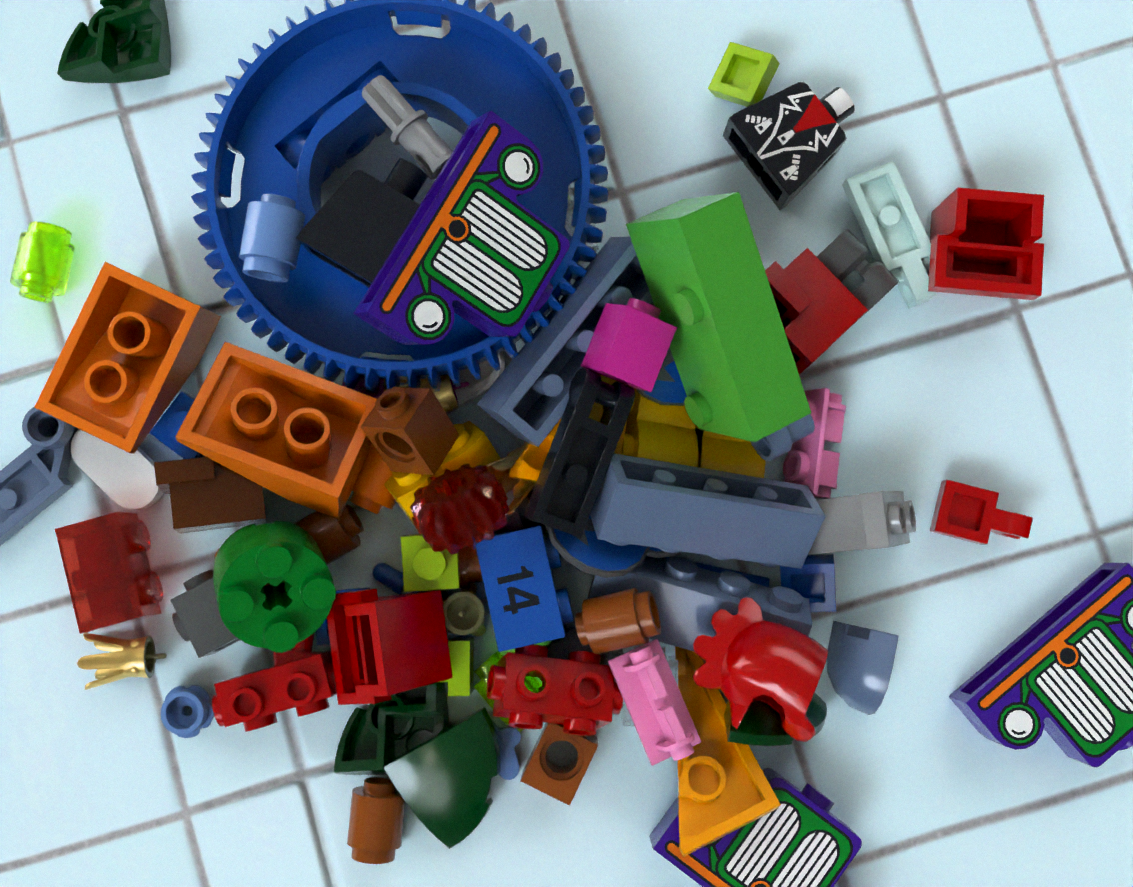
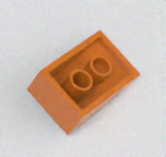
(126, 358)
(280, 428)

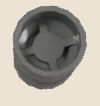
(849, 254)

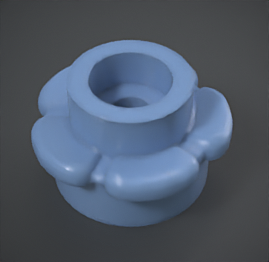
(173, 711)

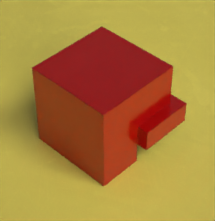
(987, 244)
(811, 306)
(386, 644)

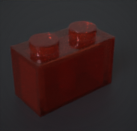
(109, 571)

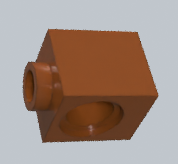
(410, 430)
(556, 780)

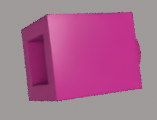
(629, 344)

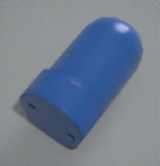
(389, 577)

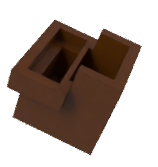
(209, 495)

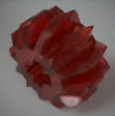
(460, 508)

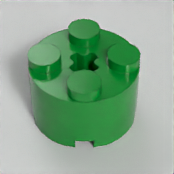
(298, 590)

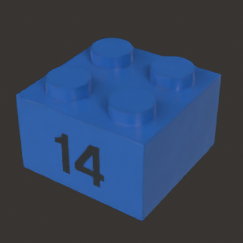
(523, 588)

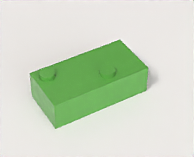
(728, 330)

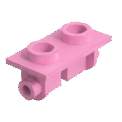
(807, 460)
(655, 703)

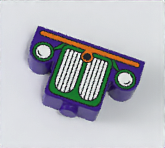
(470, 245)
(1064, 675)
(786, 848)

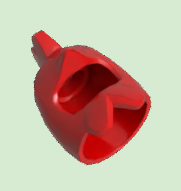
(761, 663)

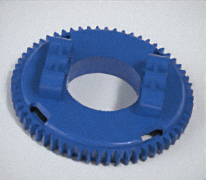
(305, 115)

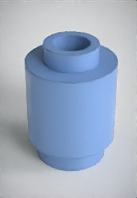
(270, 238)

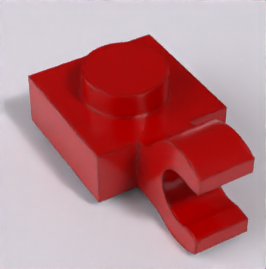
(972, 513)

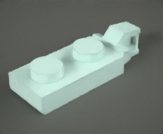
(892, 229)

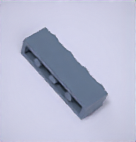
(536, 383)
(705, 512)
(691, 595)

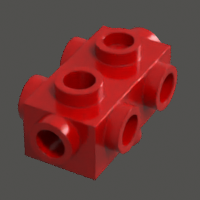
(296, 680)
(572, 692)

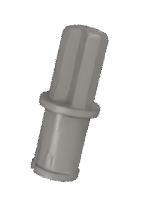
(408, 126)

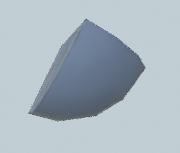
(860, 664)

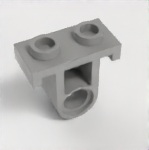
(864, 522)

